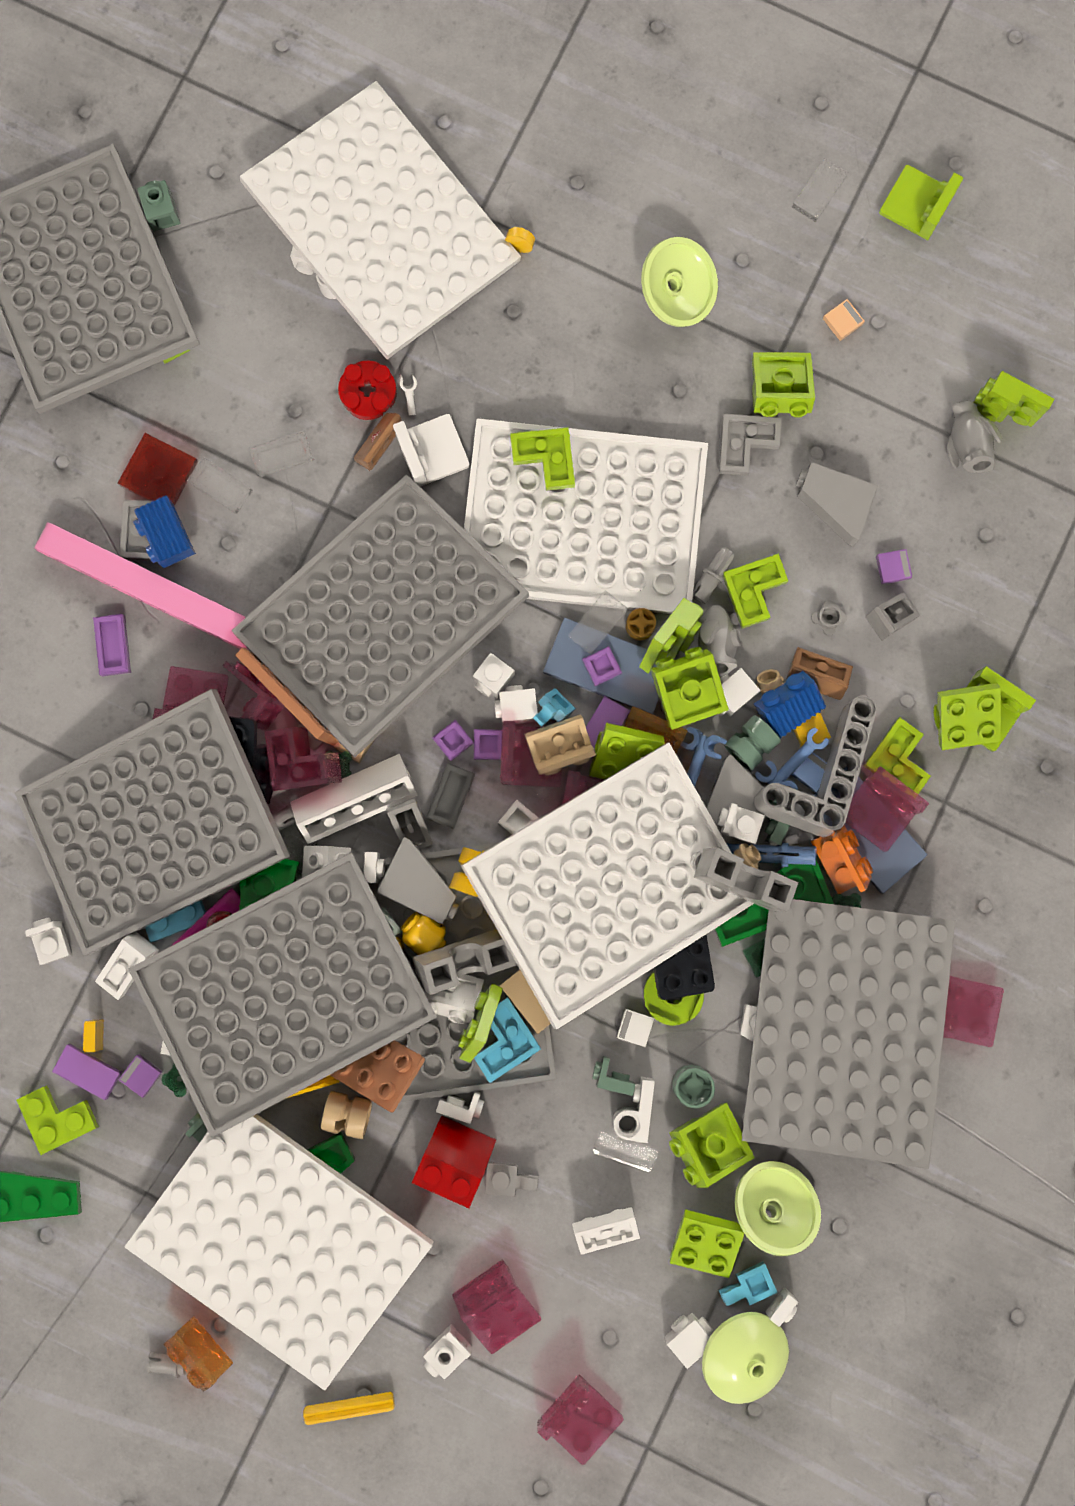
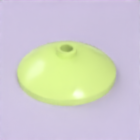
(691, 281)
(792, 1207)
(737, 1348)

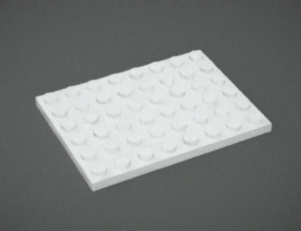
(380, 219)
(619, 530)
(605, 885)
(280, 1246)

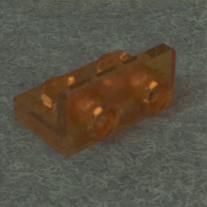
(650, 723)
(197, 1354)

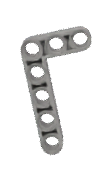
(833, 777)

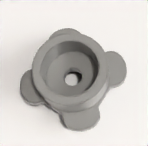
(834, 611)

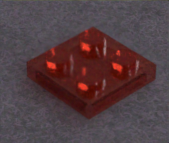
(157, 470)

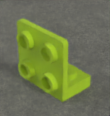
(919, 201)
(1013, 701)

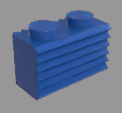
(163, 531)
(790, 704)

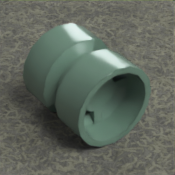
(754, 740)
(693, 1086)

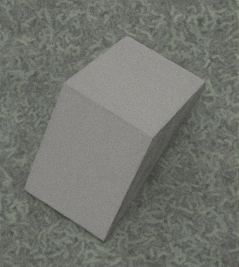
(892, 615)
(410, 823)

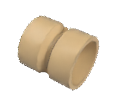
(346, 1115)

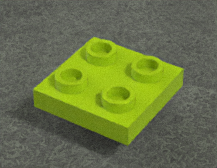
(968, 716)
(619, 748)
(706, 1243)

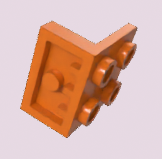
(843, 860)

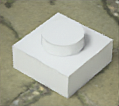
(373, 867)
(782, 1308)

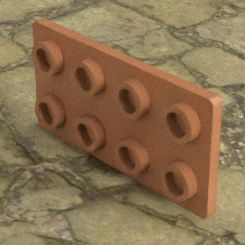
(383, 1074)

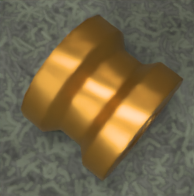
(640, 618)

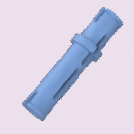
(807, 855)

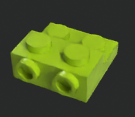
(783, 383)
(1012, 397)
(675, 634)
(689, 687)
(710, 1146)

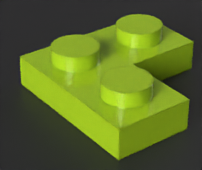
(552, 449)
(746, 588)
(893, 755)
(478, 1030)
(49, 1125)

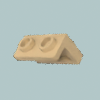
(560, 745)

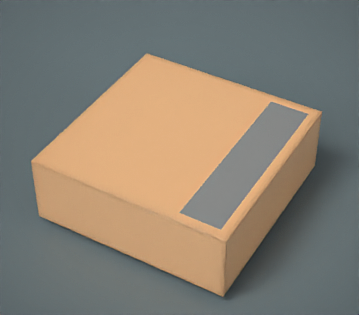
(843, 320)

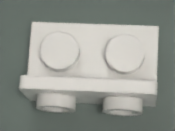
(459, 1001)
(606, 1230)

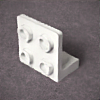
(431, 449)

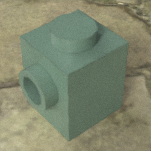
(158, 205)

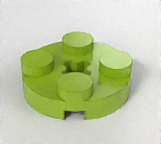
(667, 1013)

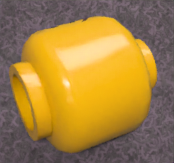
(423, 933)

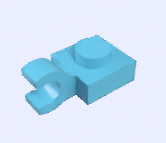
(554, 707)
(753, 1285)

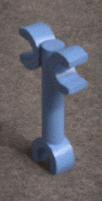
(702, 746)
(793, 763)

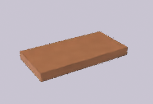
(285, 696)

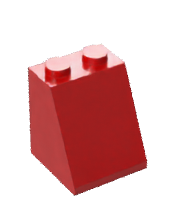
(454, 1161)

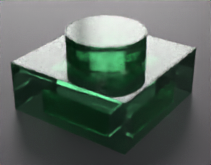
(754, 956)

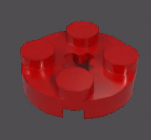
(364, 373)

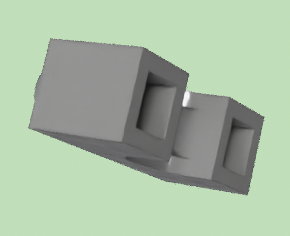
(754, 885)
(443, 966)

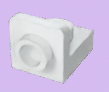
(740, 823)
(49, 940)
(455, 1107)

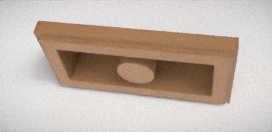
(377, 441)
(829, 675)

